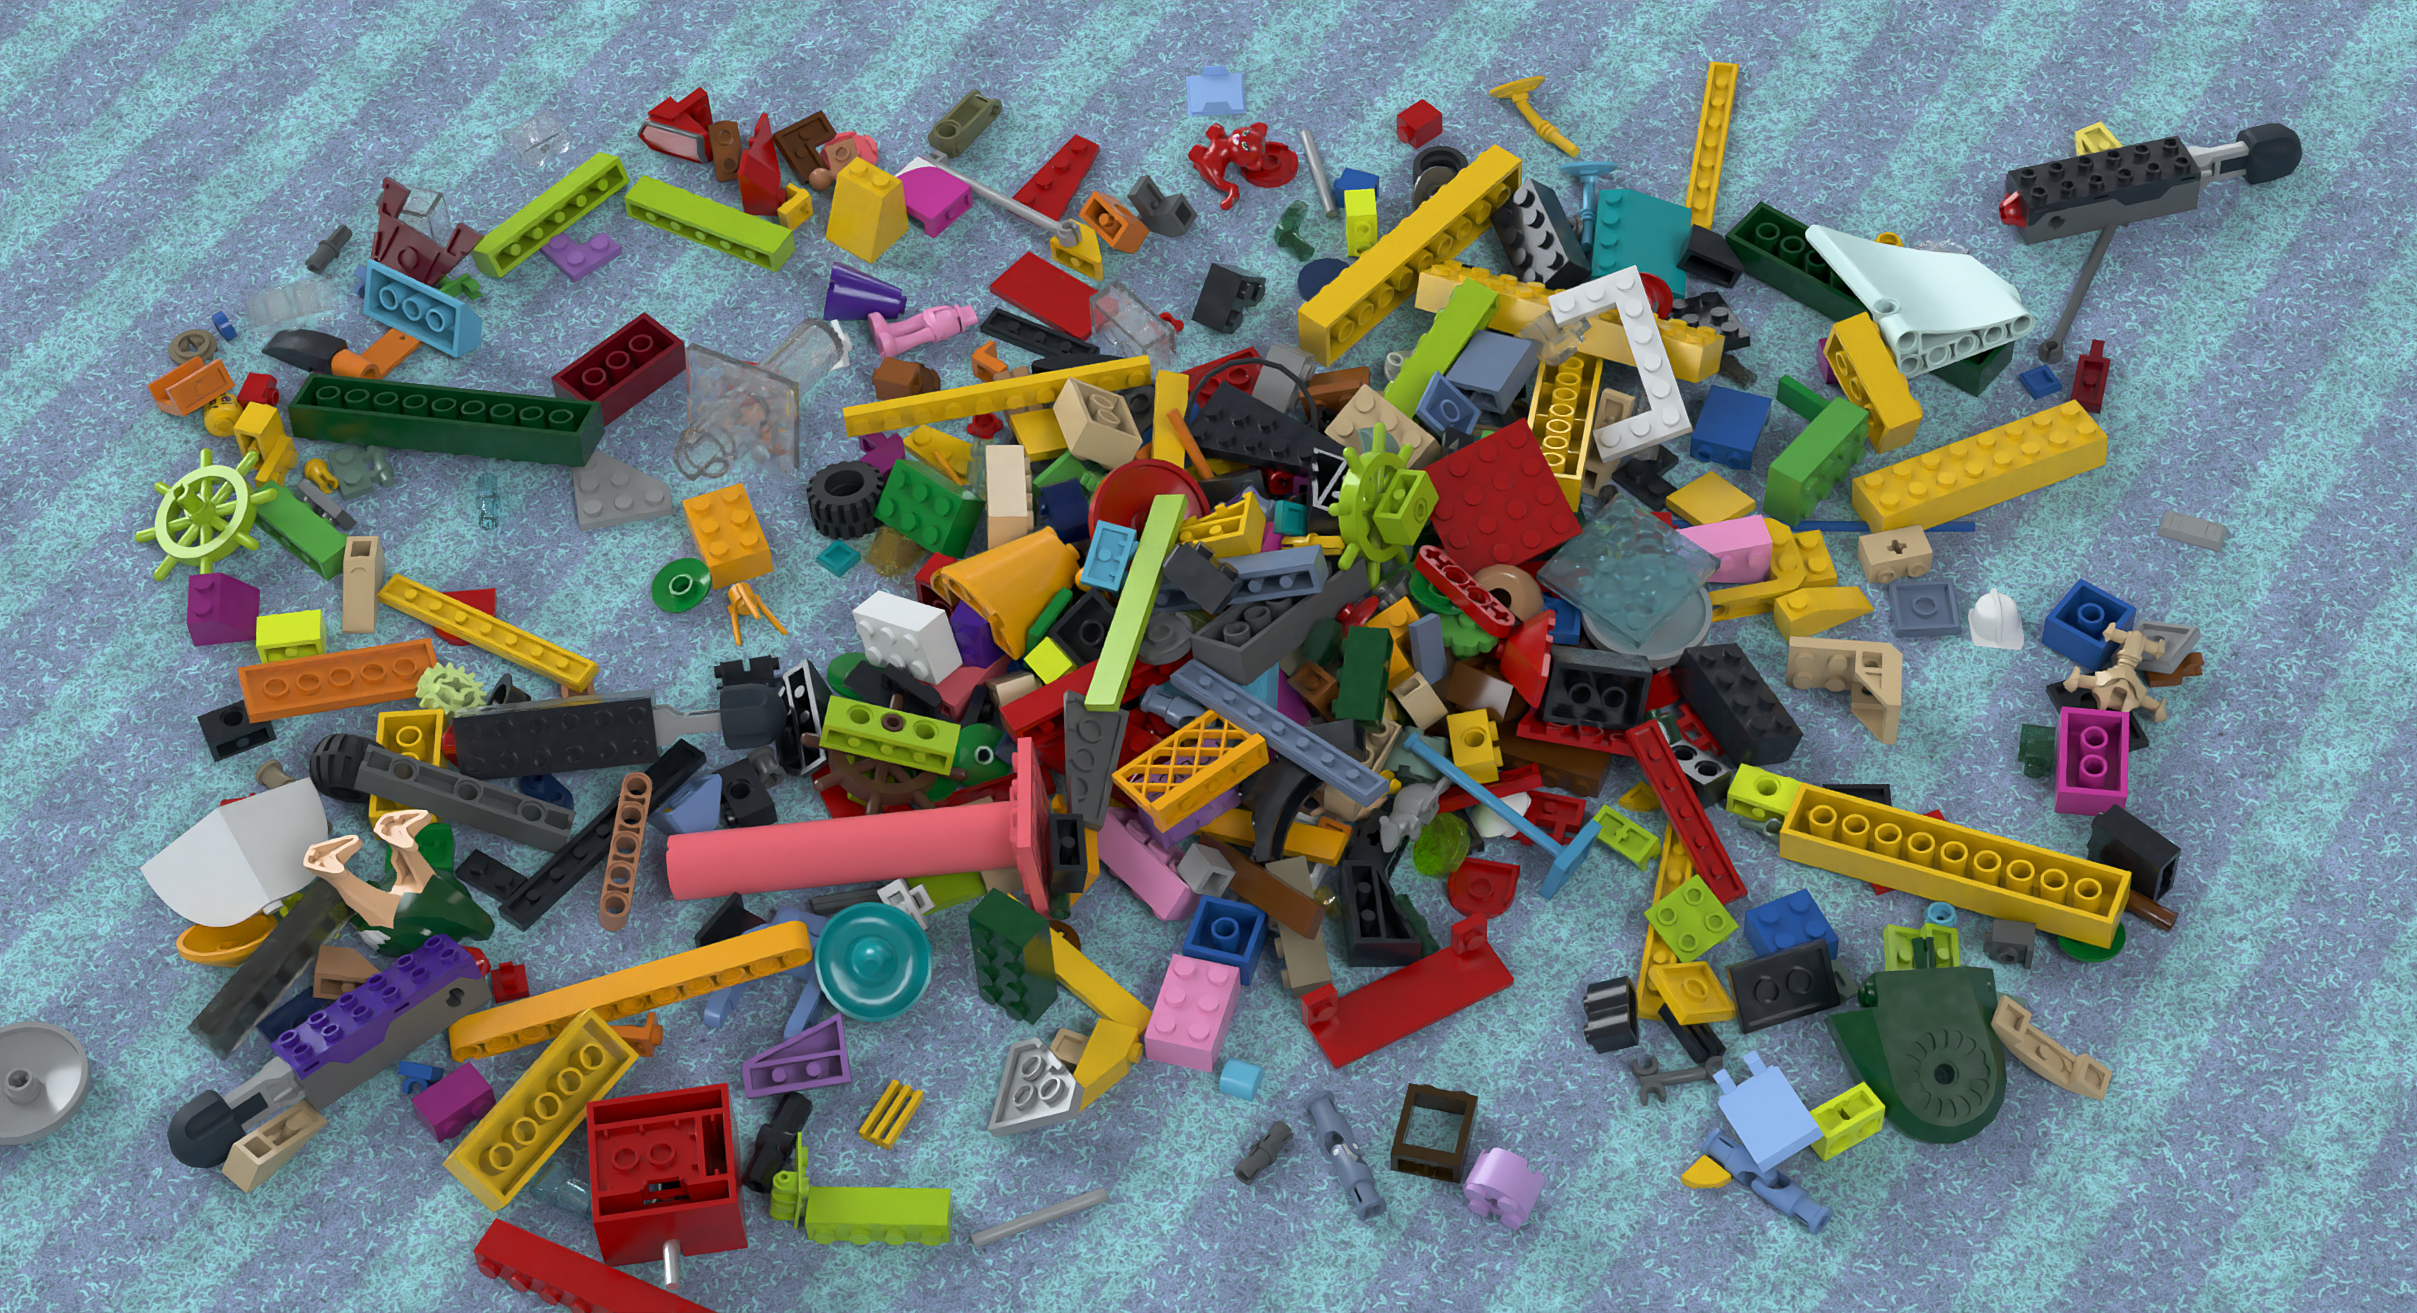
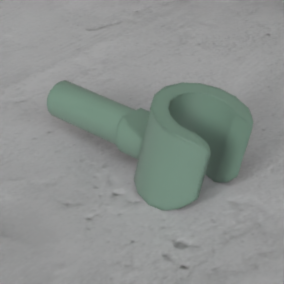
(1769, 828)

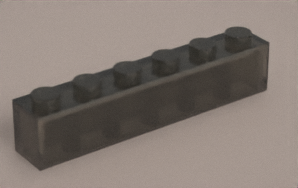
(271, 970)

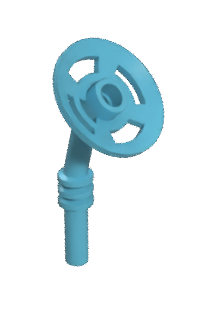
(1588, 174)

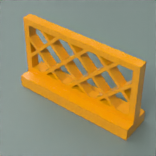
(1206, 780)

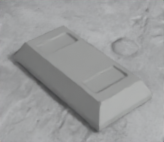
(2192, 530)

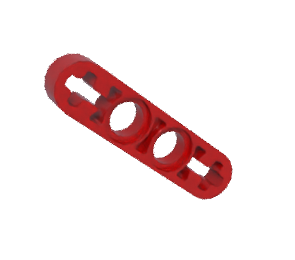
(1489, 614)

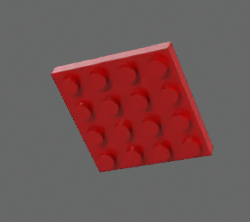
(1499, 501)

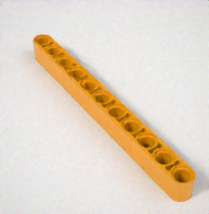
(632, 990)

